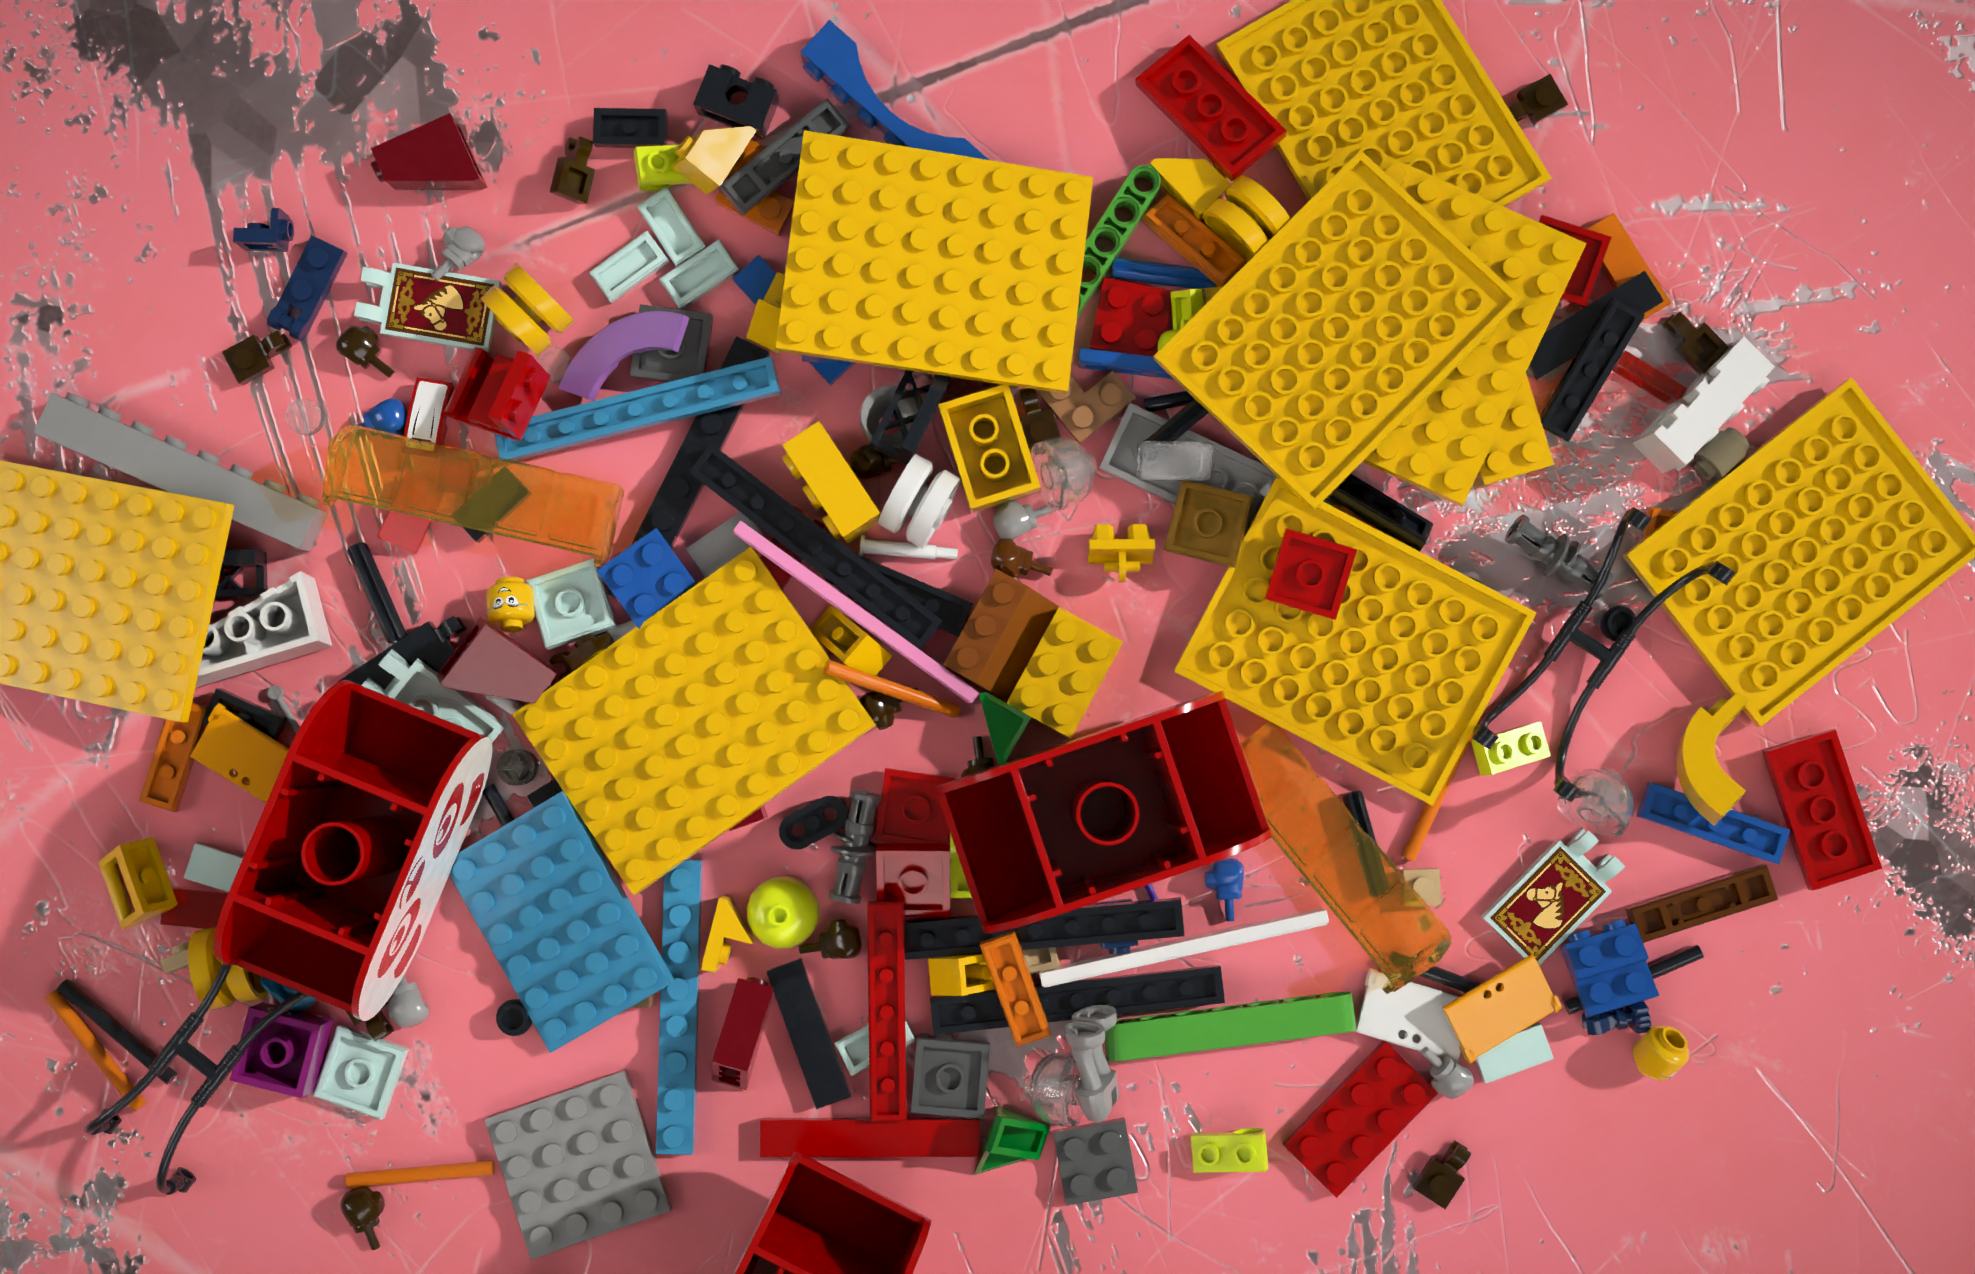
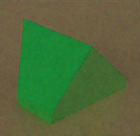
(1004, 725)
(1011, 1140)

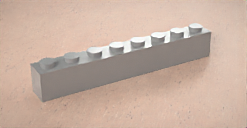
(179, 471)

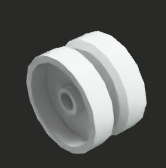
(923, 503)

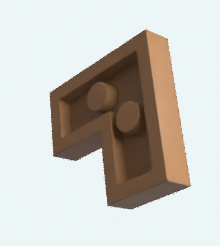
(1088, 411)

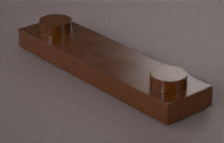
(1702, 903)

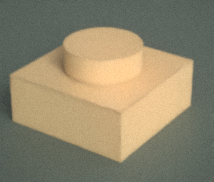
(1425, 883)
(177, 960)

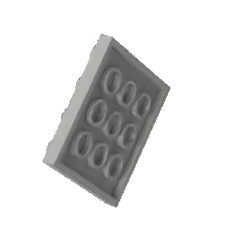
(578, 1164)

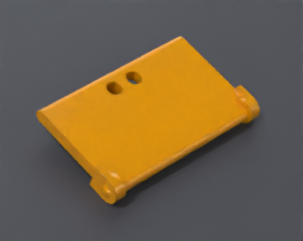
(239, 746)
(1490, 1020)

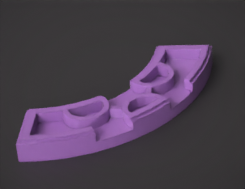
(617, 341)

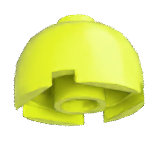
(783, 912)

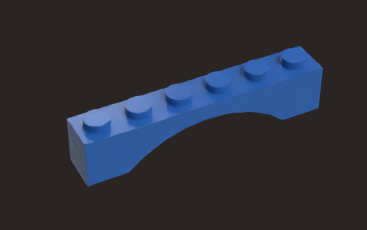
(835, 60)

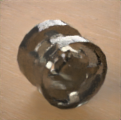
(510, 767)

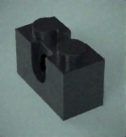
(715, 97)

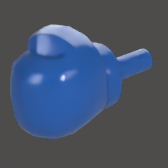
(387, 416)
(1227, 880)

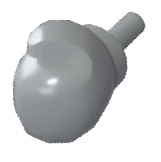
(462, 249)
(1015, 520)
(407, 1005)
(1449, 1076)

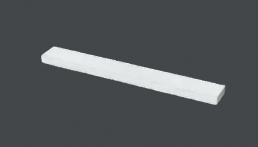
(1185, 946)

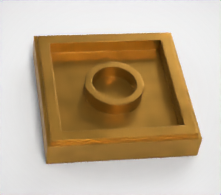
(1208, 523)

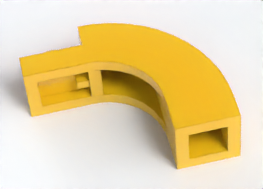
(1697, 767)

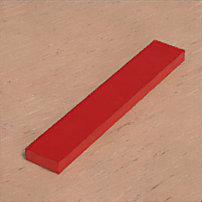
(886, 1011)
(870, 1139)

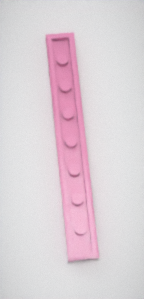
(855, 612)

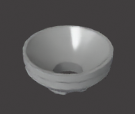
(874, 409)

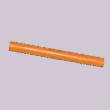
(891, 688)
(1428, 815)
(93, 1047)
(419, 1174)

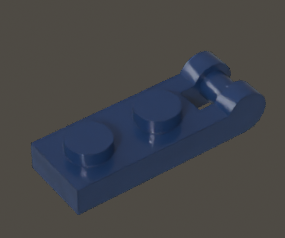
(307, 288)

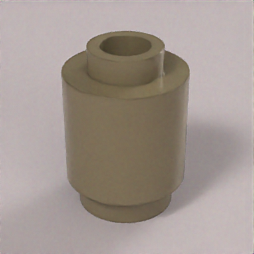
(1721, 454)

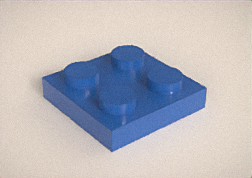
(646, 576)

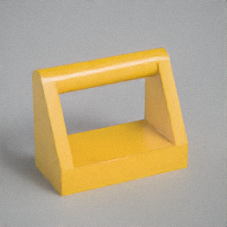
(144, 880)

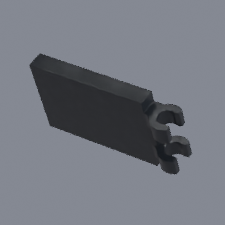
(425, 643)

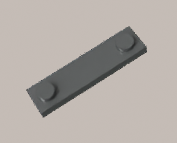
(779, 159)

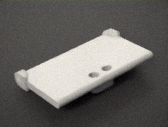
(1406, 1013)

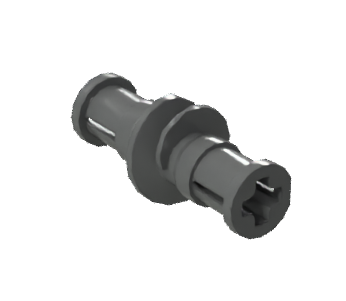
(1557, 554)
(855, 846)

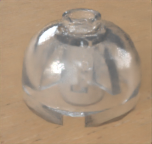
(1065, 471)
(1601, 803)
(1053, 1090)

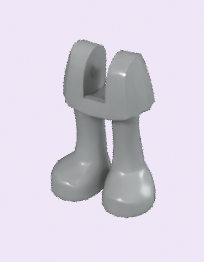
(1098, 1083)

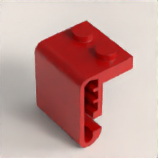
(498, 393)

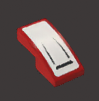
(426, 410)

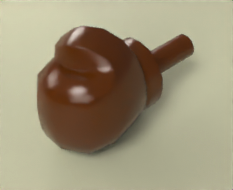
(1015, 559)

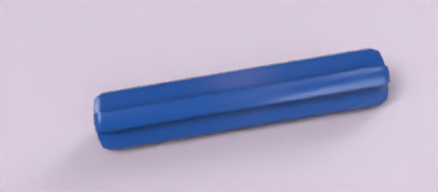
(1160, 274)

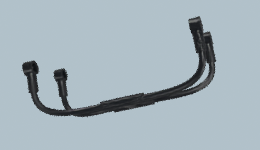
(1607, 656)
(178, 1045)

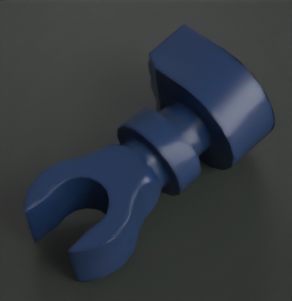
(1634, 1015)

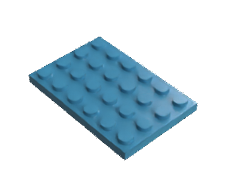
(559, 922)

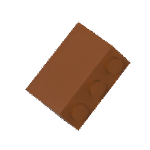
(1001, 635)

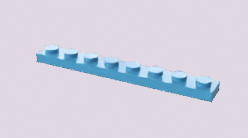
(644, 409)
(679, 1010)

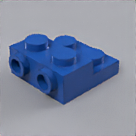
(1609, 968)

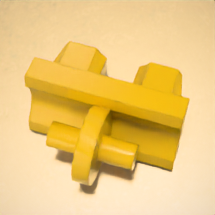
(1121, 554)

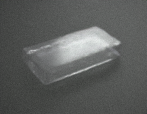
(1174, 460)

